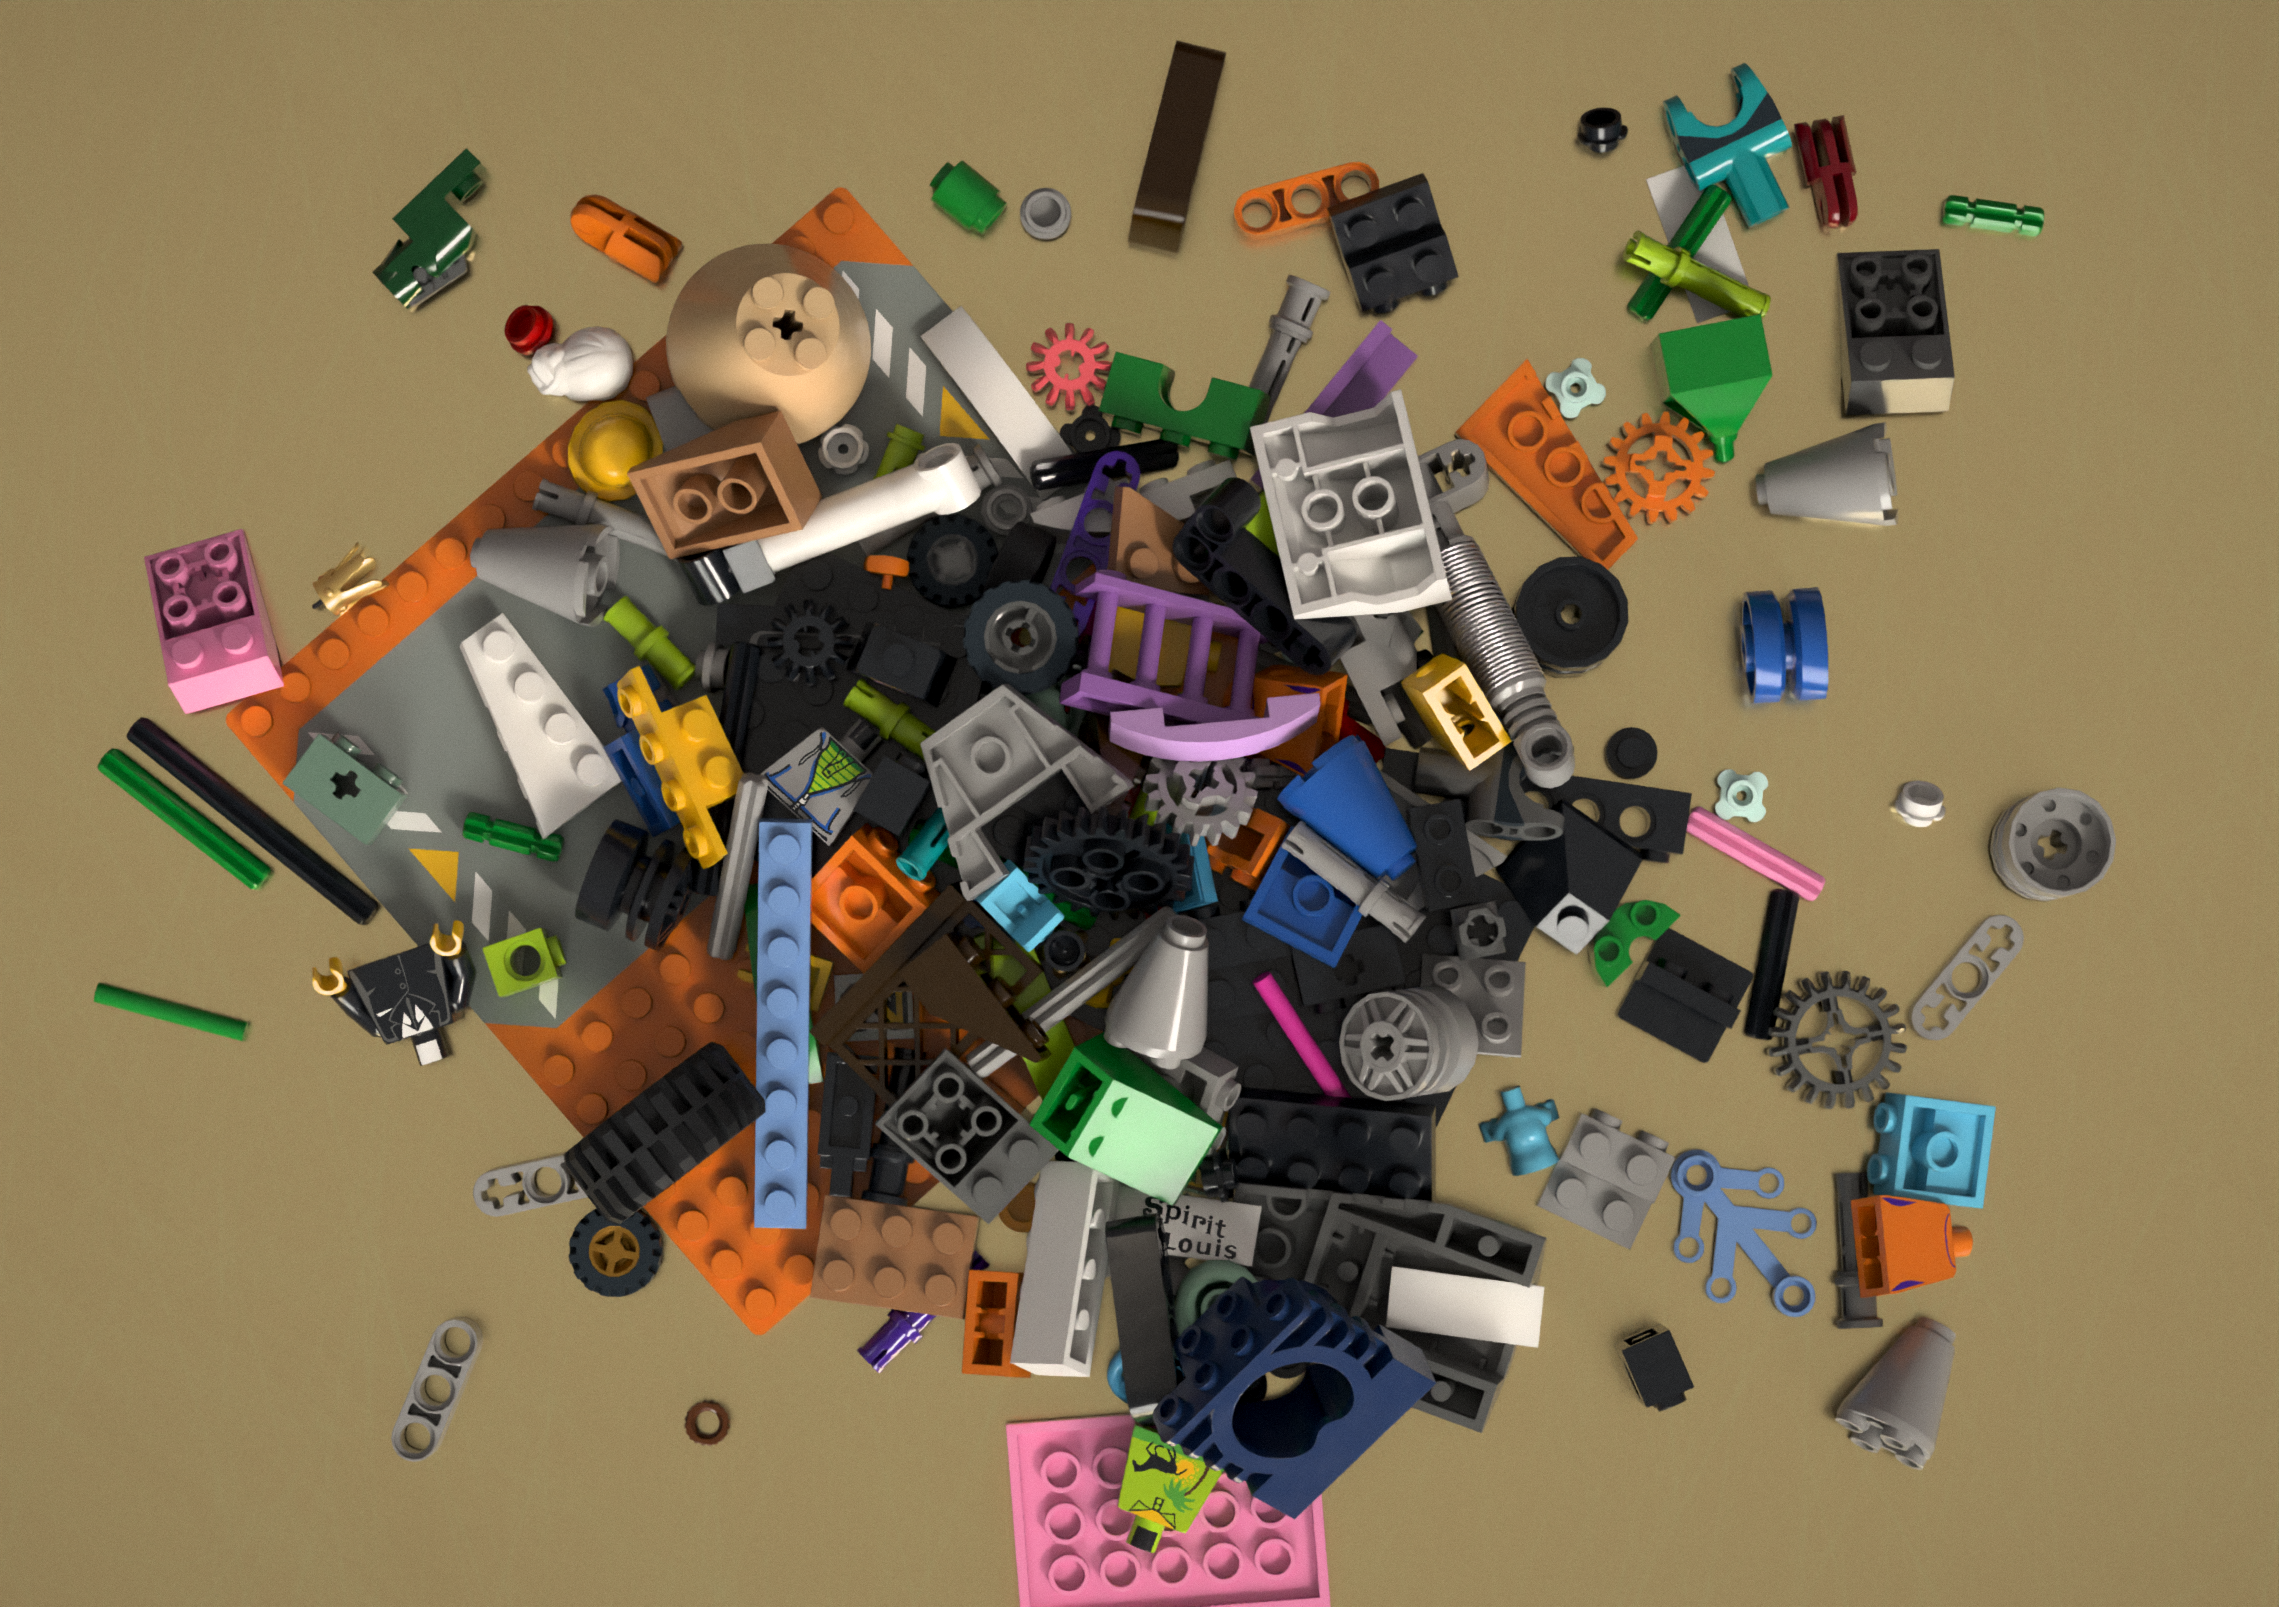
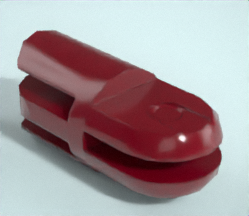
(1829, 169)

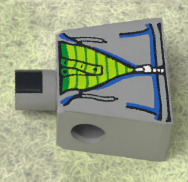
(824, 778)

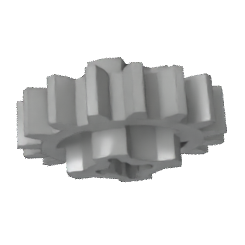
(1215, 810)

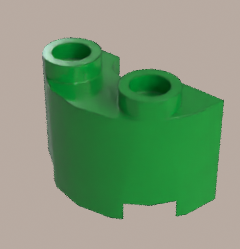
(1631, 920)

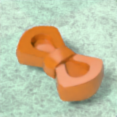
(886, 566)

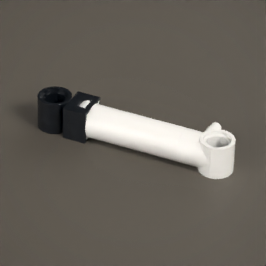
(935, 482)

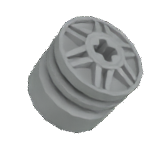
(2077, 830)
(1408, 1043)

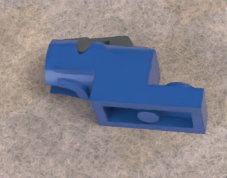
(634, 771)

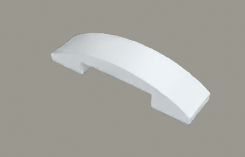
(995, 392)

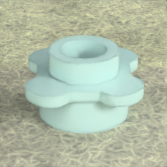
(1589, 392)
(1730, 785)

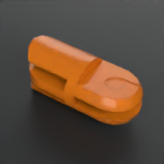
(624, 236)

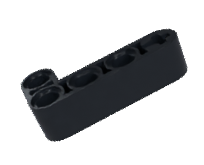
(1252, 580)
(1144, 1312)

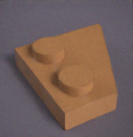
(1143, 545)

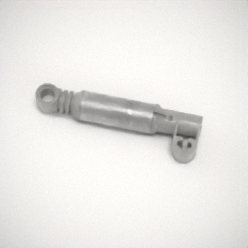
(1485, 624)

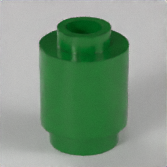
(967, 196)

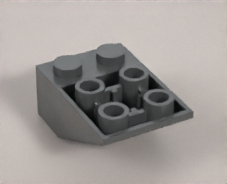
(1894, 332)
(967, 1135)

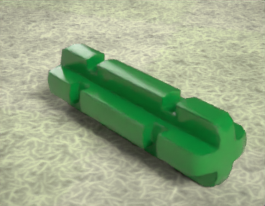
(1993, 215)
(512, 836)

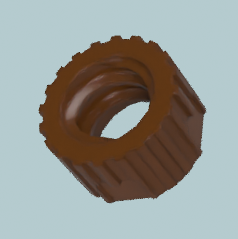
(694, 1433)

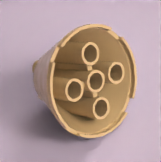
(767, 336)

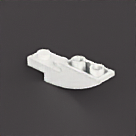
(1175, 497)

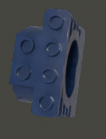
(1309, 1437)

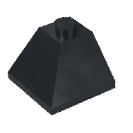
(1571, 880)

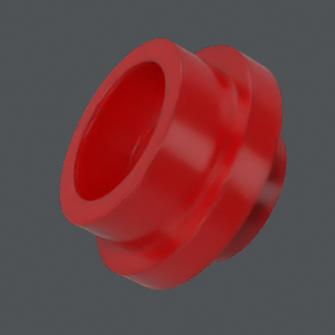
(528, 329)

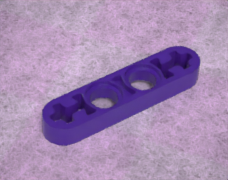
(1082, 544)

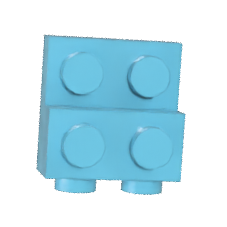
(1932, 1150)

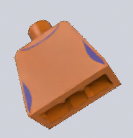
(1291, 680)
(1905, 1243)

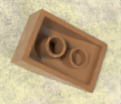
(727, 487)

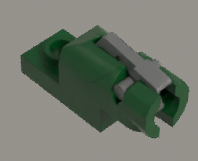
(436, 234)

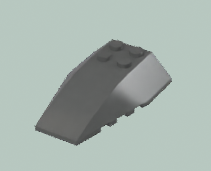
(1350, 1248)

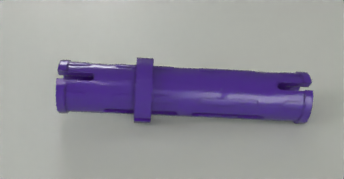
(901, 1330)

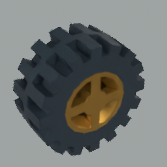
(596, 1262)

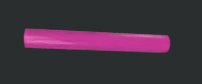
(1299, 1035)

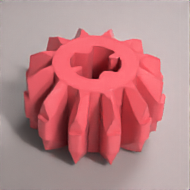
(1053, 364)

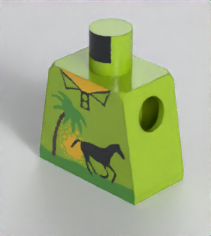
(1161, 1487)

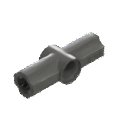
(1478, 930)

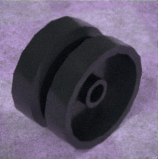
(1594, 598)

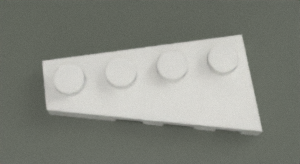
(546, 738)

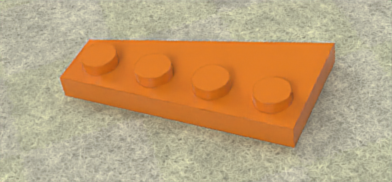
(1547, 467)

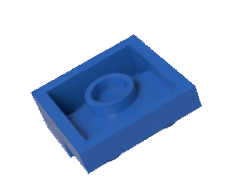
(1303, 909)

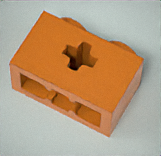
(991, 1323)

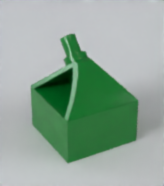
(1713, 376)

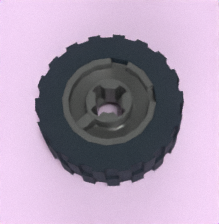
(1013, 607)

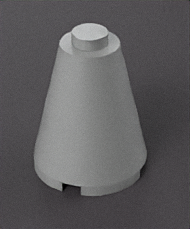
(1835, 480)
(552, 566)

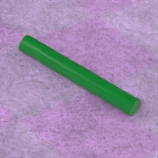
(171, 1011)

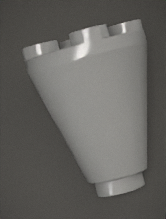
(1164, 996)
(1903, 1395)

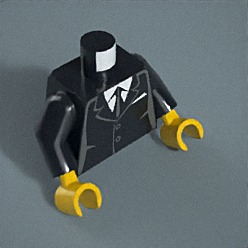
(407, 992)

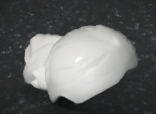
(585, 366)

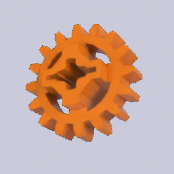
(1661, 444)

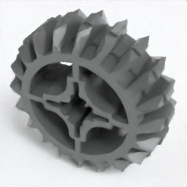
(1839, 1063)

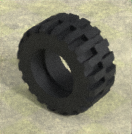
(664, 1133)

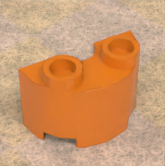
(1250, 850)

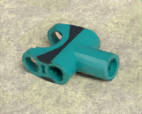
(1736, 149)

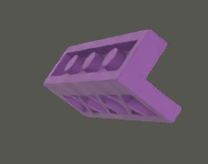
(1362, 379)

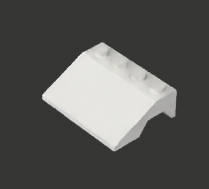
(1351, 512)

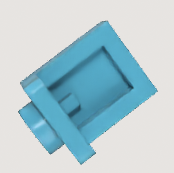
(1020, 908)

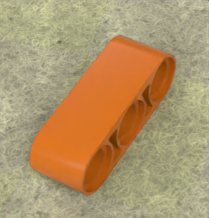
(1278, 197)

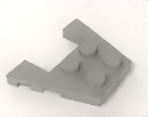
(994, 760)

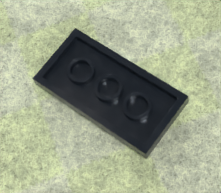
(1334, 1143)

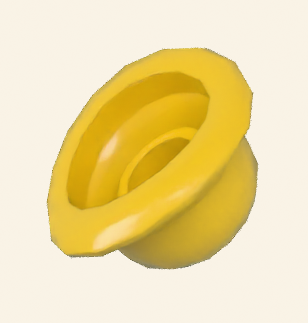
(608, 445)

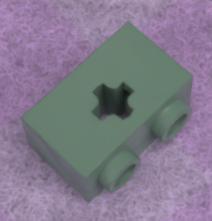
(316, 783)

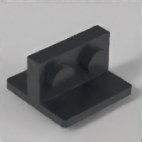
(1685, 995)

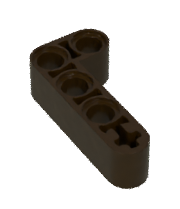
(1176, 147)

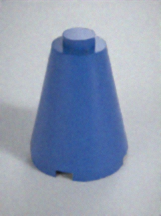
(1353, 809)

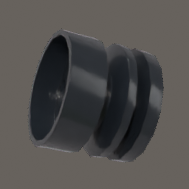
(641, 886)

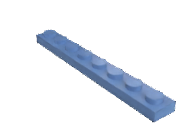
(783, 1022)

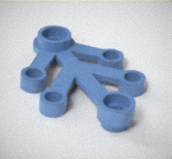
(1737, 1225)

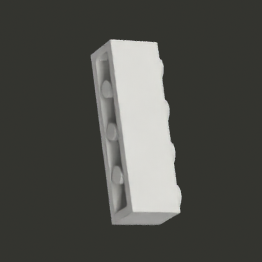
(1064, 1270)

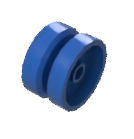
(1777, 645)

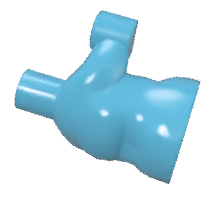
(1523, 1132)

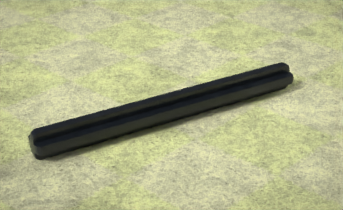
(252, 821)

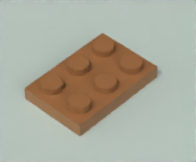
(894, 1257)

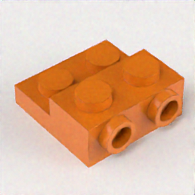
(865, 898)

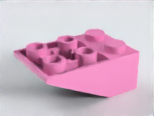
(212, 622)

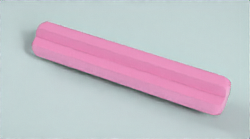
(1755, 853)

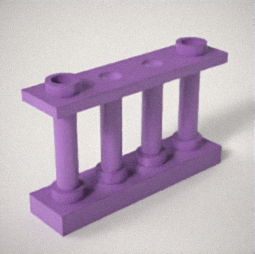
(1099, 693)

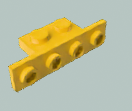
(689, 758)

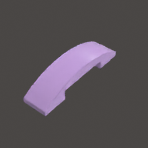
(1215, 741)

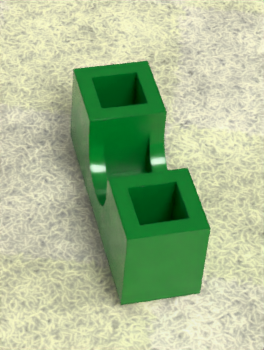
(1140, 397)

